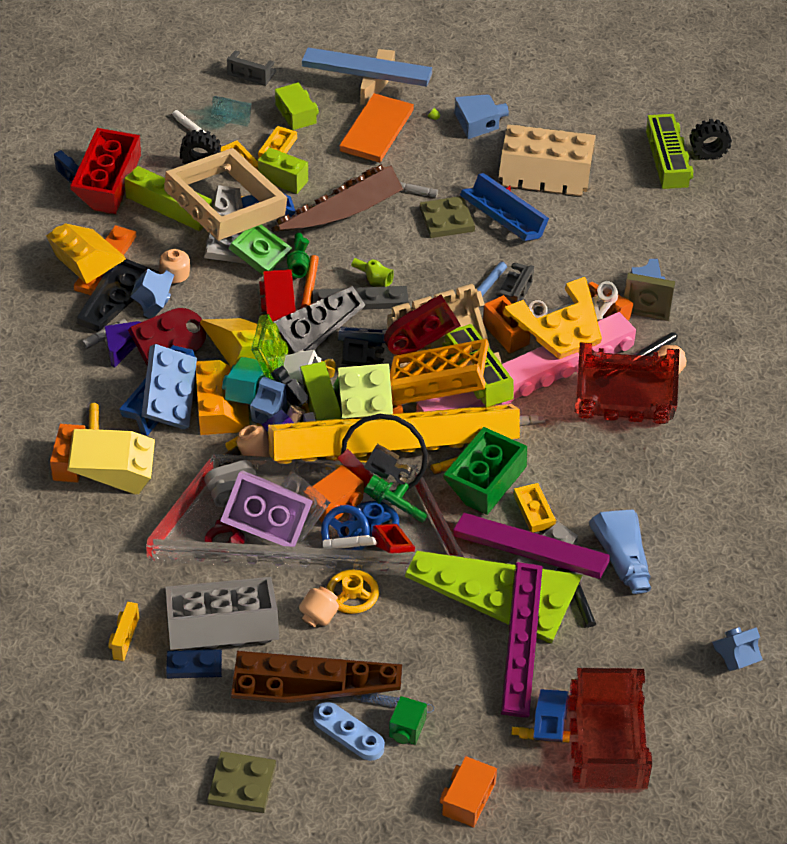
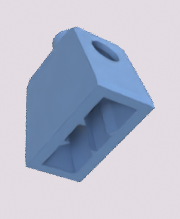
(479, 114)

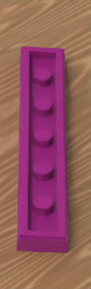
(531, 545)
(521, 640)

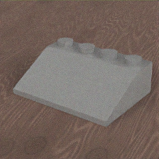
(222, 613)

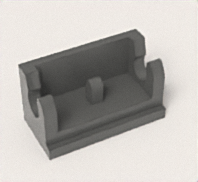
(249, 70)
(517, 285)

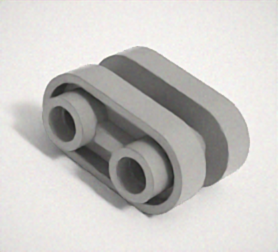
(222, 480)

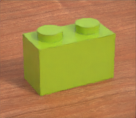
(296, 106)
(283, 170)

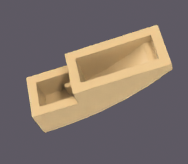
(374, 85)

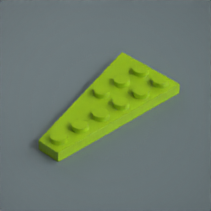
(489, 587)

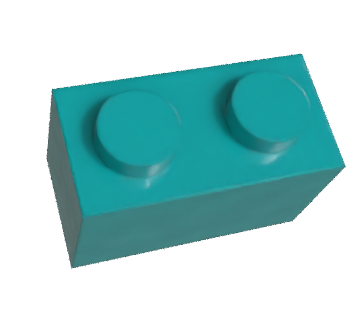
(243, 381)

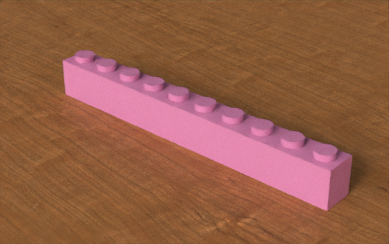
(542, 368)

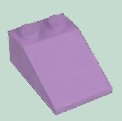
(266, 510)

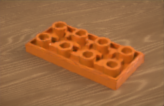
(376, 127)

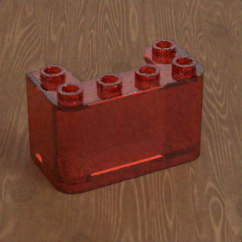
(626, 385)
(609, 729)

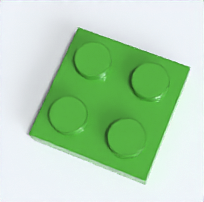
(260, 248)

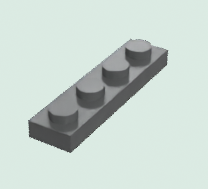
(372, 296)

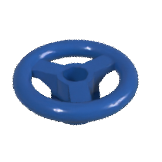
(375, 513)
(354, 526)

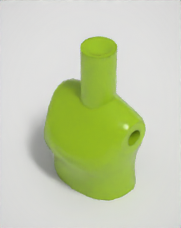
(375, 272)

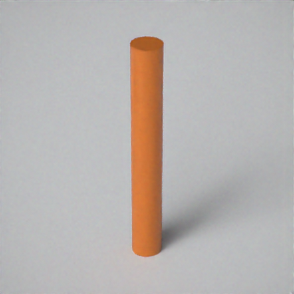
(310, 281)

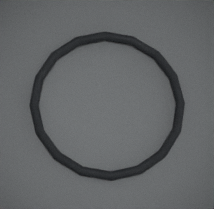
(401, 421)

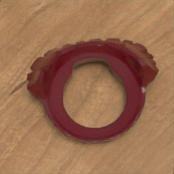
(220, 527)

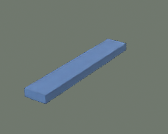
(367, 66)

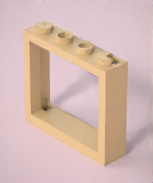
(271, 200)

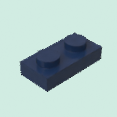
(65, 165)
(374, 336)
(194, 664)

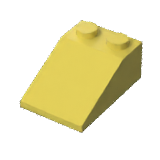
(112, 457)

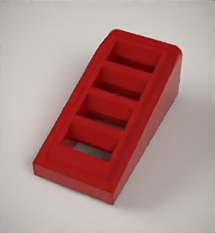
(392, 539)

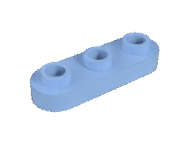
(353, 739)

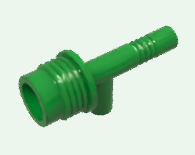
(298, 259)
(379, 489)

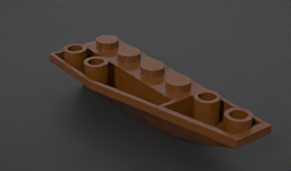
(348, 199)
(309, 678)

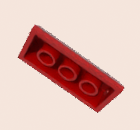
(104, 167)

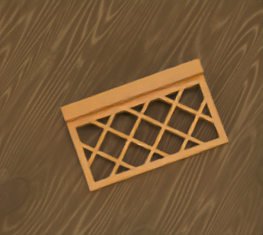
(443, 380)

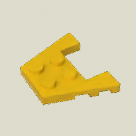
(565, 328)

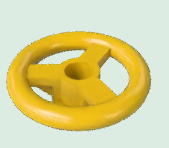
(353, 588)

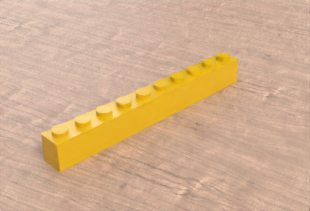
(436, 427)

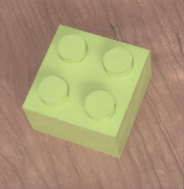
(365, 390)

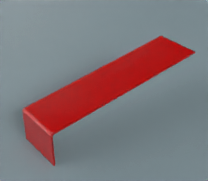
(350, 461)

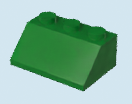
(486, 469)

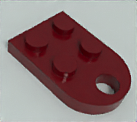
(421, 327)
(168, 330)

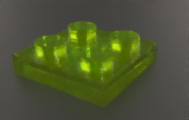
(268, 346)

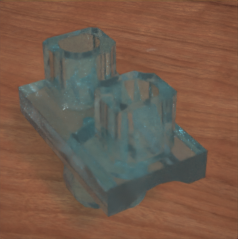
(231, 111)

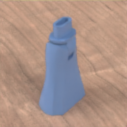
(622, 540)

